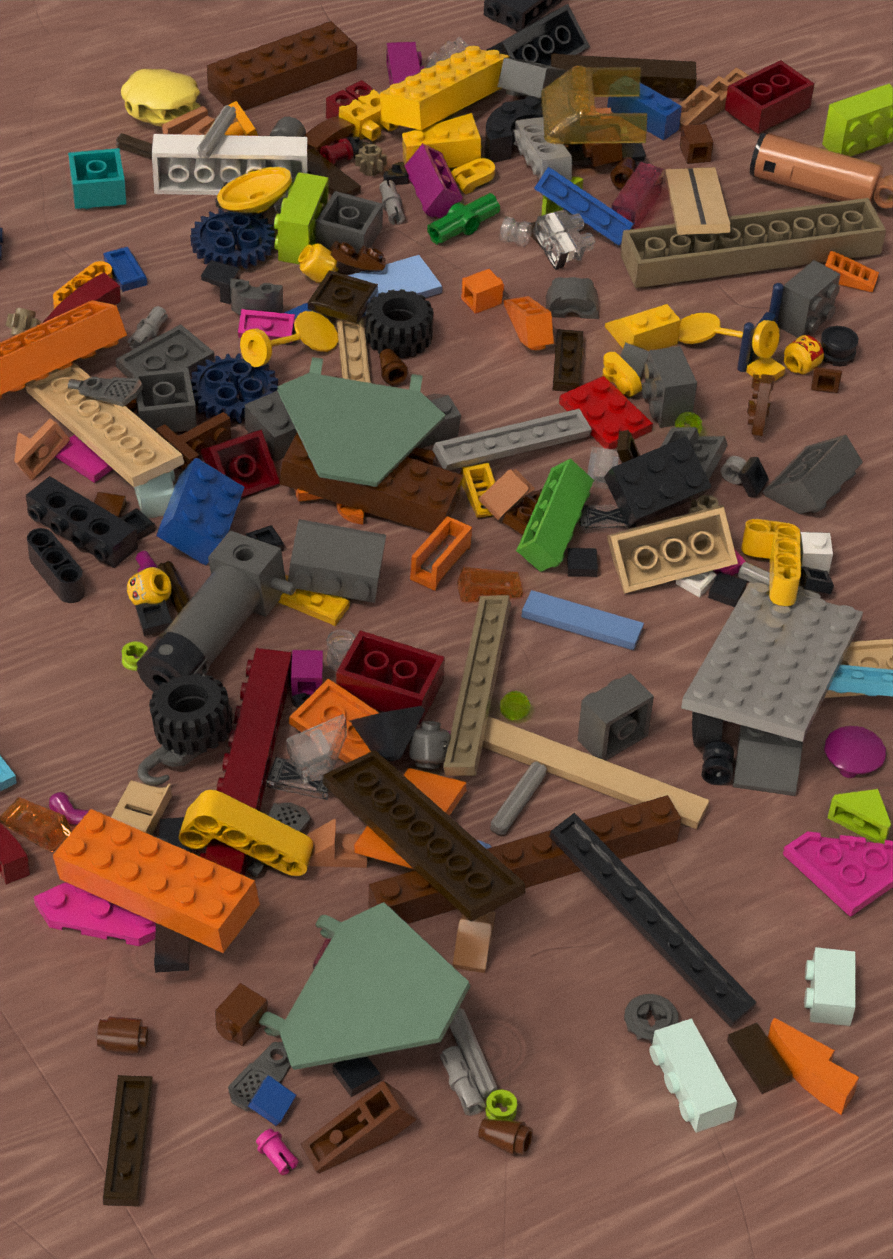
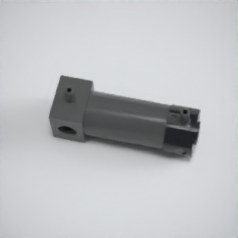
(243, 581)

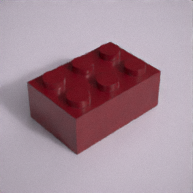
(769, 96)
(390, 674)

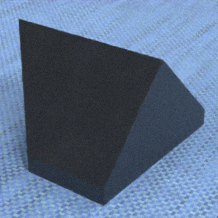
(389, 730)

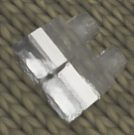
(561, 238)

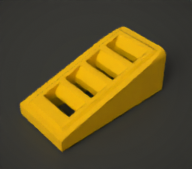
(476, 473)

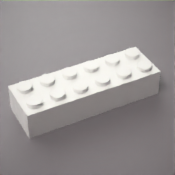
(181, 170)

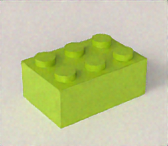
(860, 122)
(298, 215)

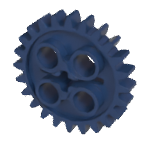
(247, 232)
(218, 395)

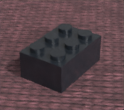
(657, 481)

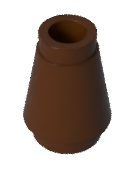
(622, 172)
(392, 367)
(507, 1135)

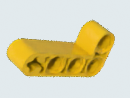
(782, 546)
(246, 830)

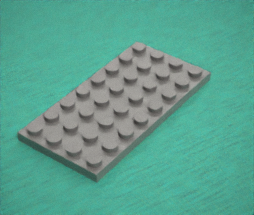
(773, 662)

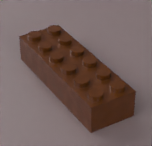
(282, 66)
(409, 495)

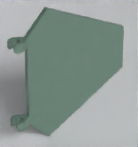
(357, 427)
(369, 993)

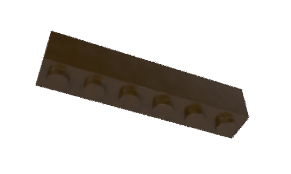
(666, 77)

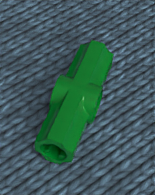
(463, 218)

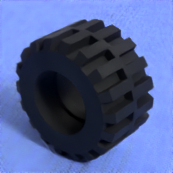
(399, 323)
(191, 713)

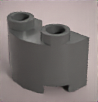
(572, 295)
(263, 298)

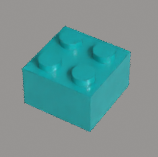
(97, 178)

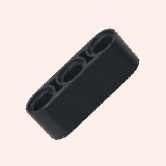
(55, 565)

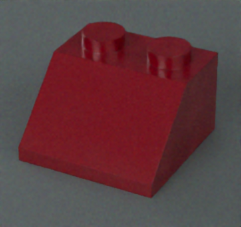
(244, 461)

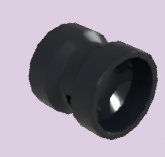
(717, 763)

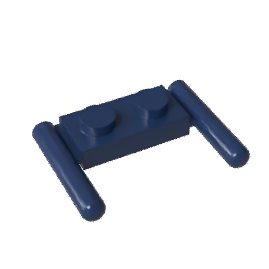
(746, 353)

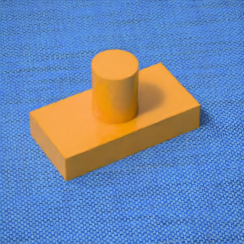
(242, 125)

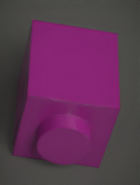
(306, 671)

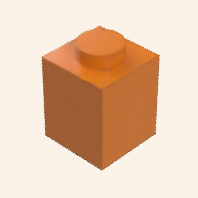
(482, 291)

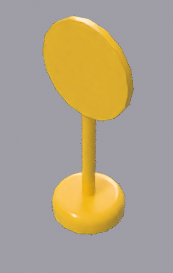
(704, 326)
(310, 327)

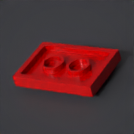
(606, 411)

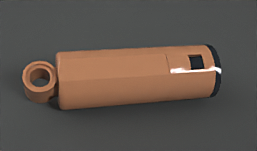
(819, 171)

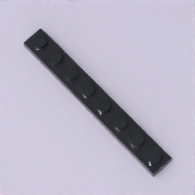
(653, 920)

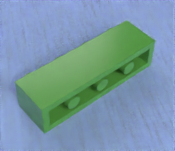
(555, 515)

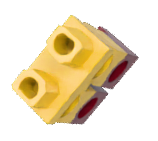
(359, 109)

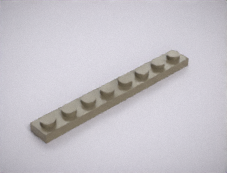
(477, 686)

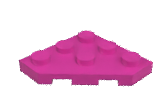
(844, 868)
(92, 915)

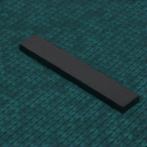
(171, 948)

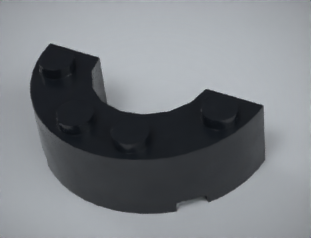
(502, 122)

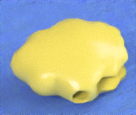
(159, 95)

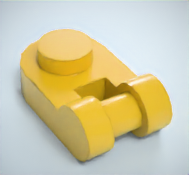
(480, 172)
(621, 374)

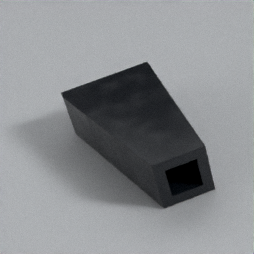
(517, 13)

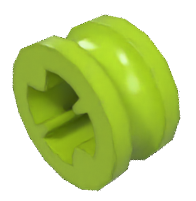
(130, 648)
(507, 1100)

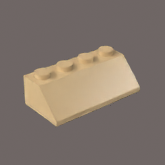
(672, 549)

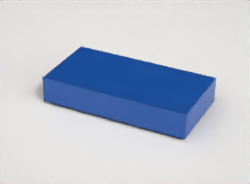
(125, 269)

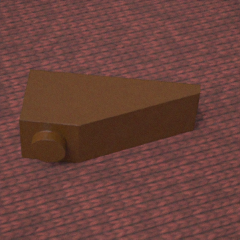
(359, 1128)

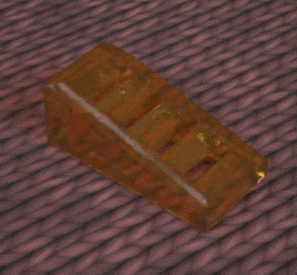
(480, 582)
(49, 836)

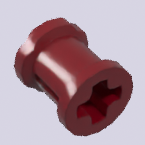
(338, 151)

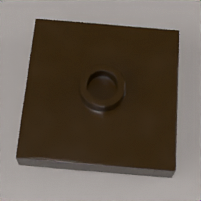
(342, 296)

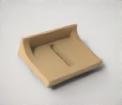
(144, 799)

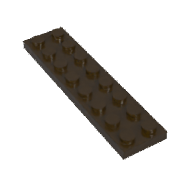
(424, 835)

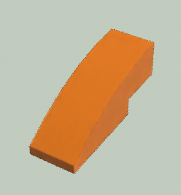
(813, 1066)

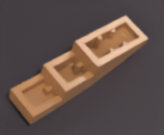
(708, 100)

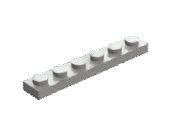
(511, 439)

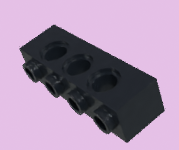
(81, 522)

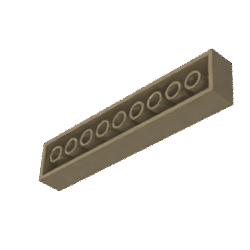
(754, 243)

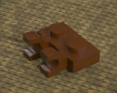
(759, 411)

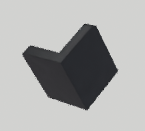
(220, 275)

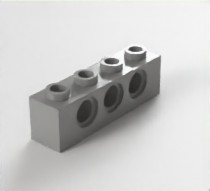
(538, 152)

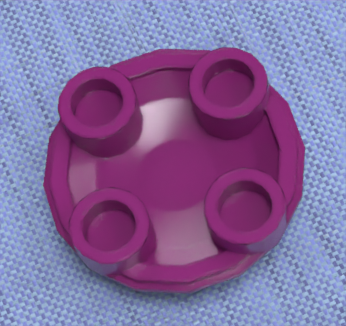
(855, 750)

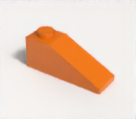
(530, 322)

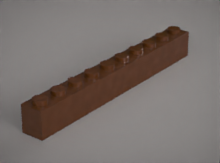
(538, 858)

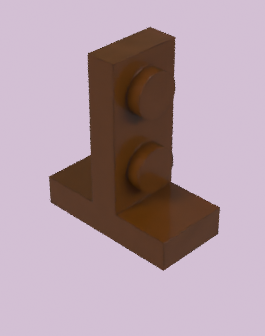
(202, 436)

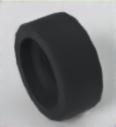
(706, 729)

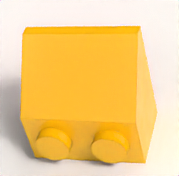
(647, 329)

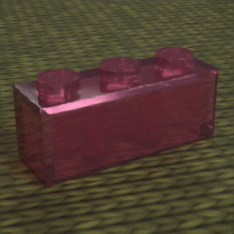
(639, 193)

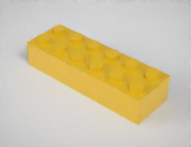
(442, 88)

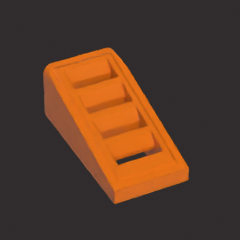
(852, 272)

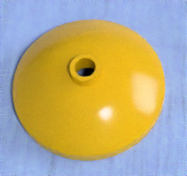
(255, 190)

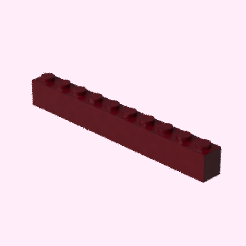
(252, 742)

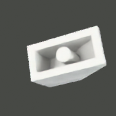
(816, 550)

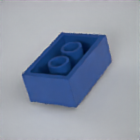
(200, 510)

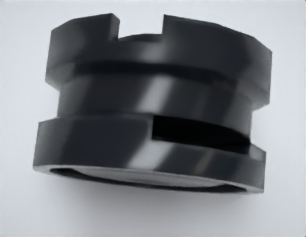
(839, 345)

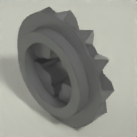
(637, 1012)

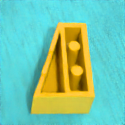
(454, 138)

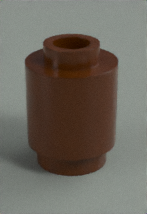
(122, 1034)

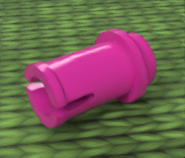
(274, 1148)

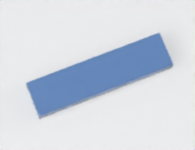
(582, 620)

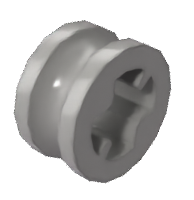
(732, 468)

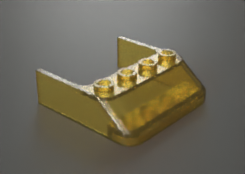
(571, 113)

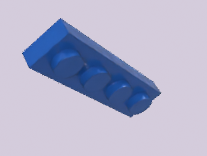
(576, 200)

